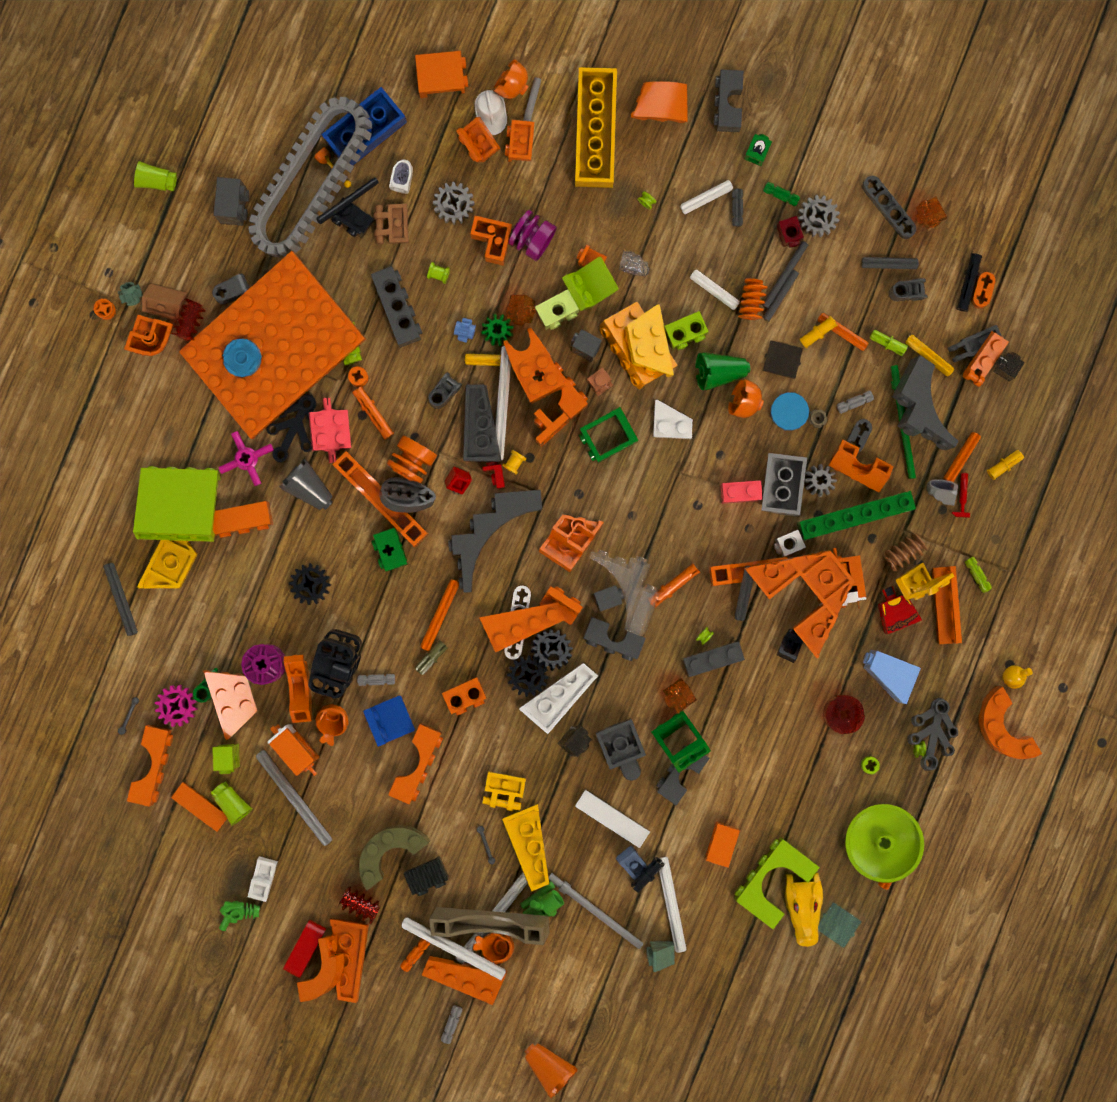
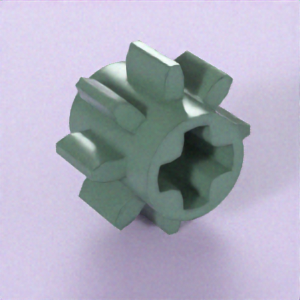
(130, 293)

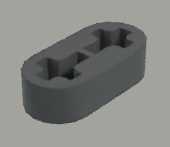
(864, 436)

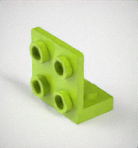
(590, 284)

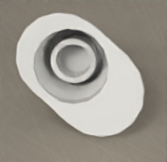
(492, 111)

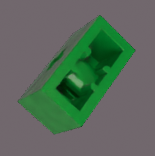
(398, 557)

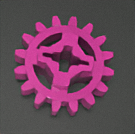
(171, 712)

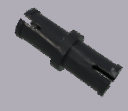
(647, 874)

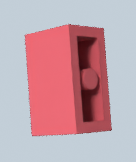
(741, 492)

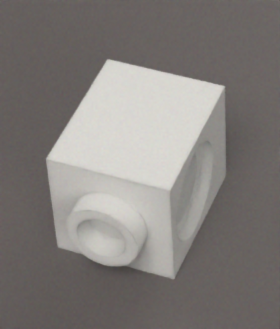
(797, 540)

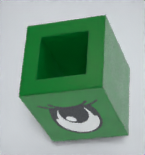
(758, 149)

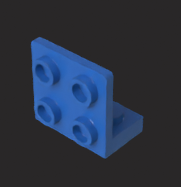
(389, 720)

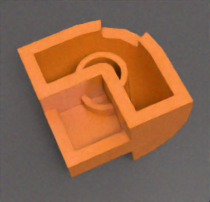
(148, 336)

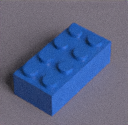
(385, 120)

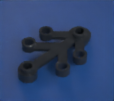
(295, 424)

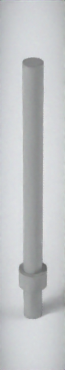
(565, 888)

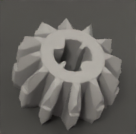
(813, 482)

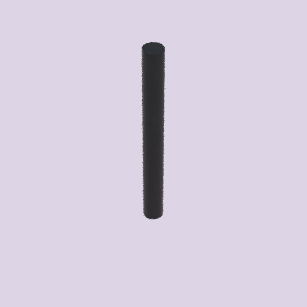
(347, 200)

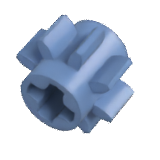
(464, 330)

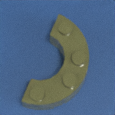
(384, 840)

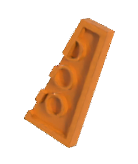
(463, 978)

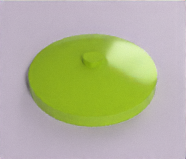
(884, 843)

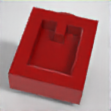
(497, 478)

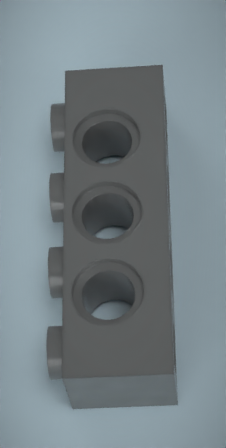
(390, 277)

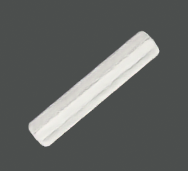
(706, 197)
(714, 289)

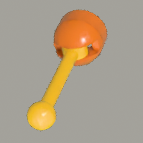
(323, 157)

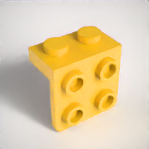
(919, 582)

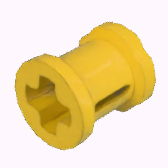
(514, 462)

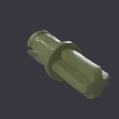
(431, 657)

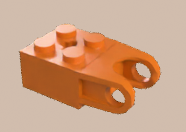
(532, 361)

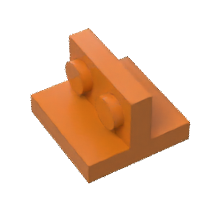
(551, 428)

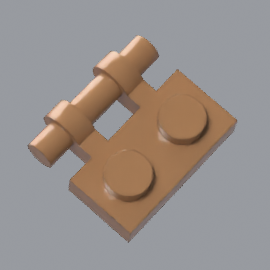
(397, 222)

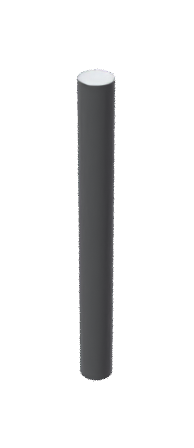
(785, 274)

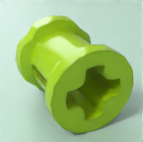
(438, 273)

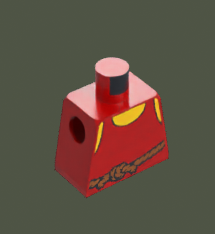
(896, 612)

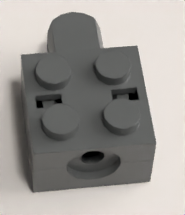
(622, 748)

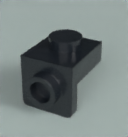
(790, 646)

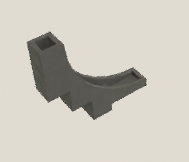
(469, 546)

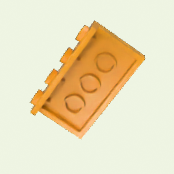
(614, 331)

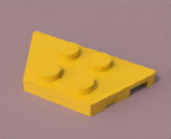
(649, 342)
(169, 565)

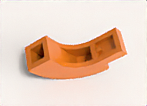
(299, 691)
(329, 975)

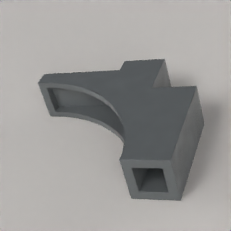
(920, 414)

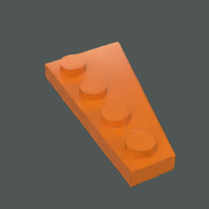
(516, 625)
(351, 941)

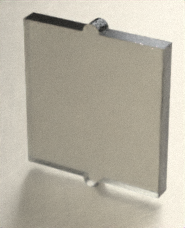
(782, 359)

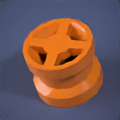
(101, 306)
(360, 379)

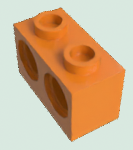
(463, 692)

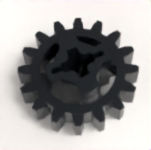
(305, 572)
(545, 643)
(524, 666)

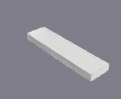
(612, 818)

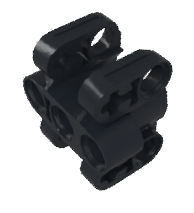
(335, 663)

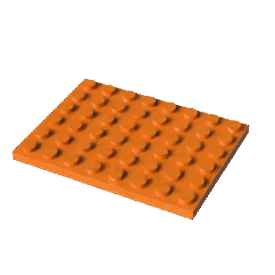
(298, 336)

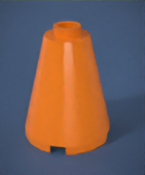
(549, 1068)

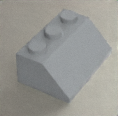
(784, 484)

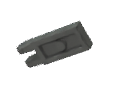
(973, 343)

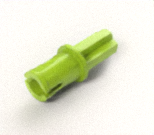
(889, 342)

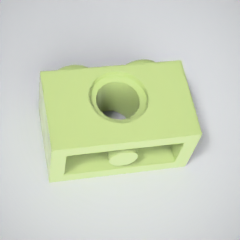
(562, 300)

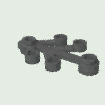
(935, 732)

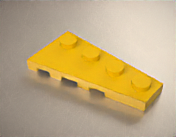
(527, 841)

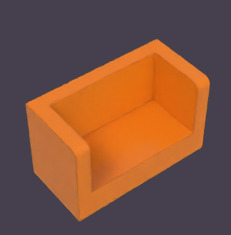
(722, 844)

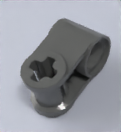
(232, 289)
(912, 290)
(444, 390)

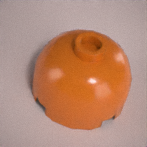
(512, 81)
(746, 399)

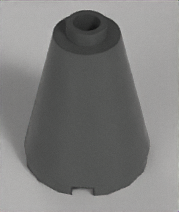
(307, 486)

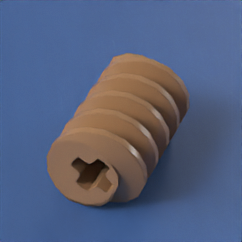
(904, 551)

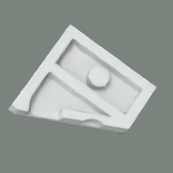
(671, 423)

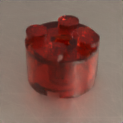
(855, 714)

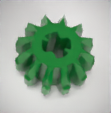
(490, 329)

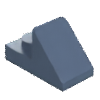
(631, 862)

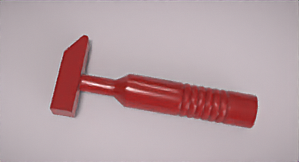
(962, 496)

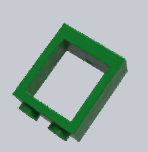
(626, 427)
(682, 758)

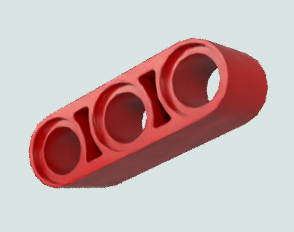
(304, 949)

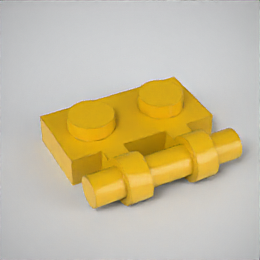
(506, 785)

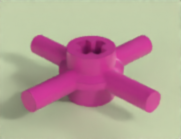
(252, 461)

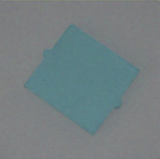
(838, 925)

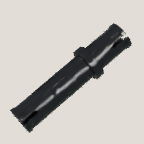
(971, 274)

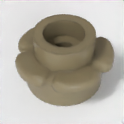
(822, 418)

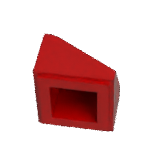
(458, 480)

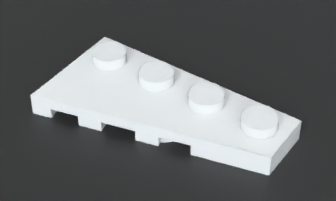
(556, 700)

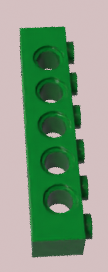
(856, 515)

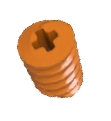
(752, 299)

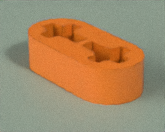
(988, 290)

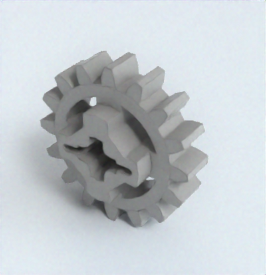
(460, 200)
(816, 209)

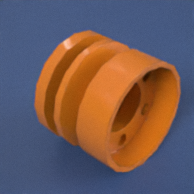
(412, 459)

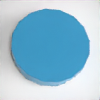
(242, 357)
(789, 411)

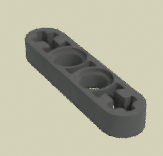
(886, 209)

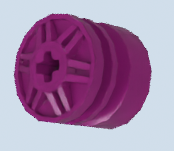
(532, 235)
(273, 659)

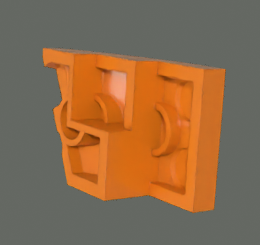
(662, 102)
(569, 540)

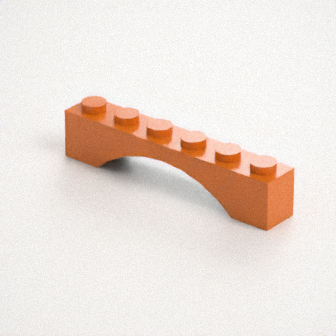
(370, 489)

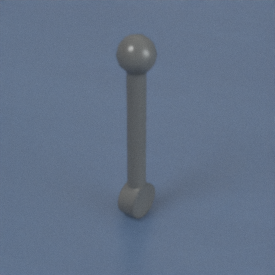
(122, 730)
(491, 860)

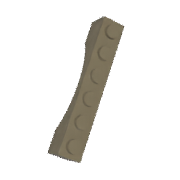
(524, 927)

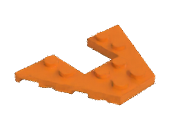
(823, 576)

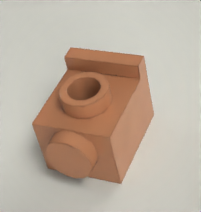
(600, 382)

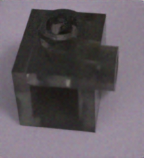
(1008, 366)
(575, 741)

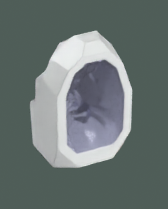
(401, 177)

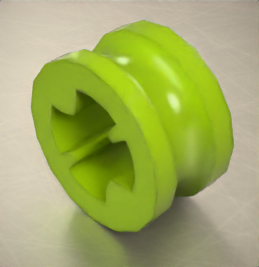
(646, 200)
(704, 636)
(919, 749)
(865, 762)

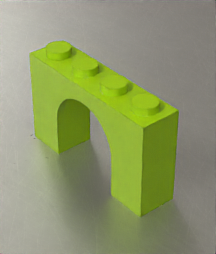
(751, 894)

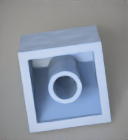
(892, 674)

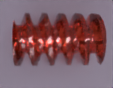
(189, 319)
(359, 905)

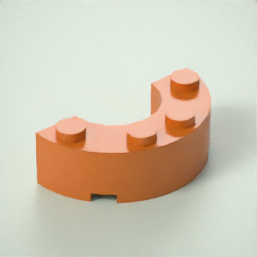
(994, 732)

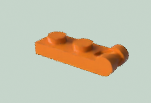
(985, 358)

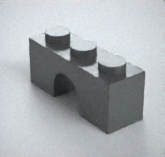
(728, 83)
(629, 646)
(713, 659)
(670, 787)

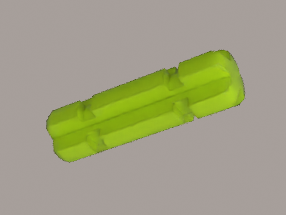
(978, 574)

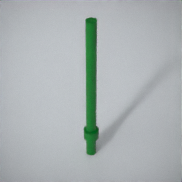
(905, 438)

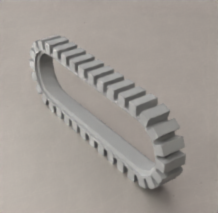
(362, 124)

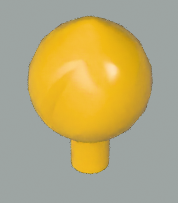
(1016, 676)

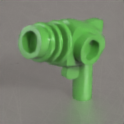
(235, 911)

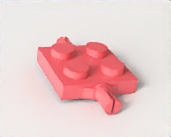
(329, 430)

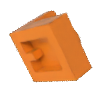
(587, 255)

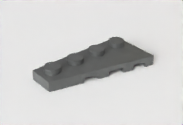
(479, 428)

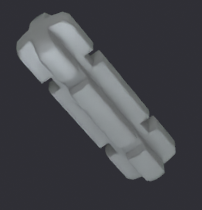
(855, 402)
(362, 680)
(451, 1024)

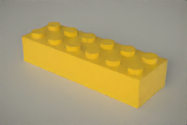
(596, 127)

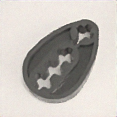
(402, 503)

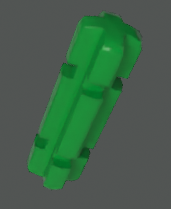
(781, 194)

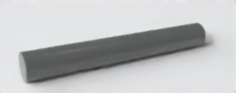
(780, 296)

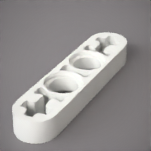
(513, 607)

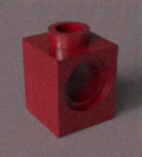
(793, 224)

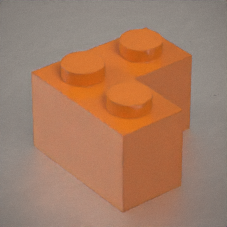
(495, 234)

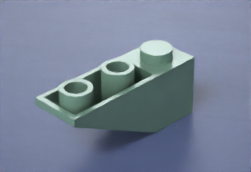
(660, 954)

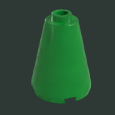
(719, 370)

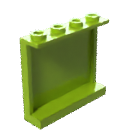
(176, 504)

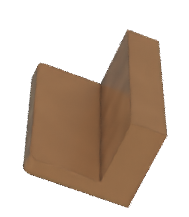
(163, 301)

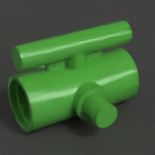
(543, 903)

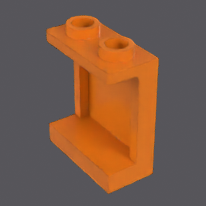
(441, 73)

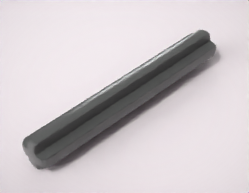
(120, 599)

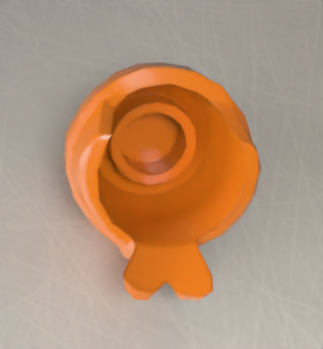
(331, 722)
(495, 947)

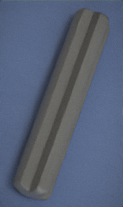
(890, 263)
(744, 596)

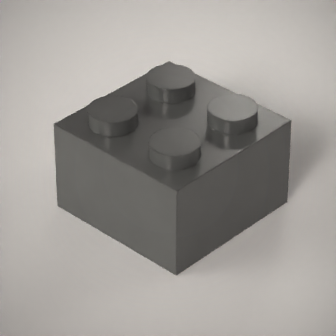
(231, 201)

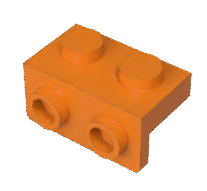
(478, 140)
(569, 606)

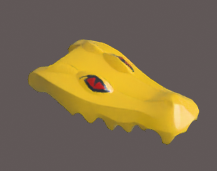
(804, 905)

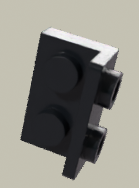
(353, 219)

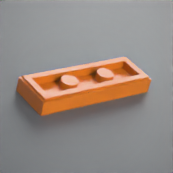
(199, 806)

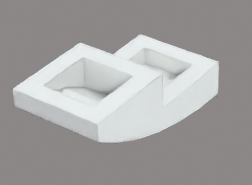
(262, 879)

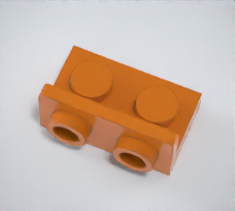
(520, 140)

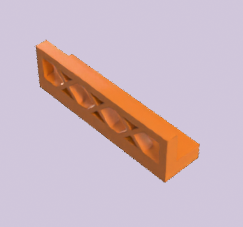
(947, 608)

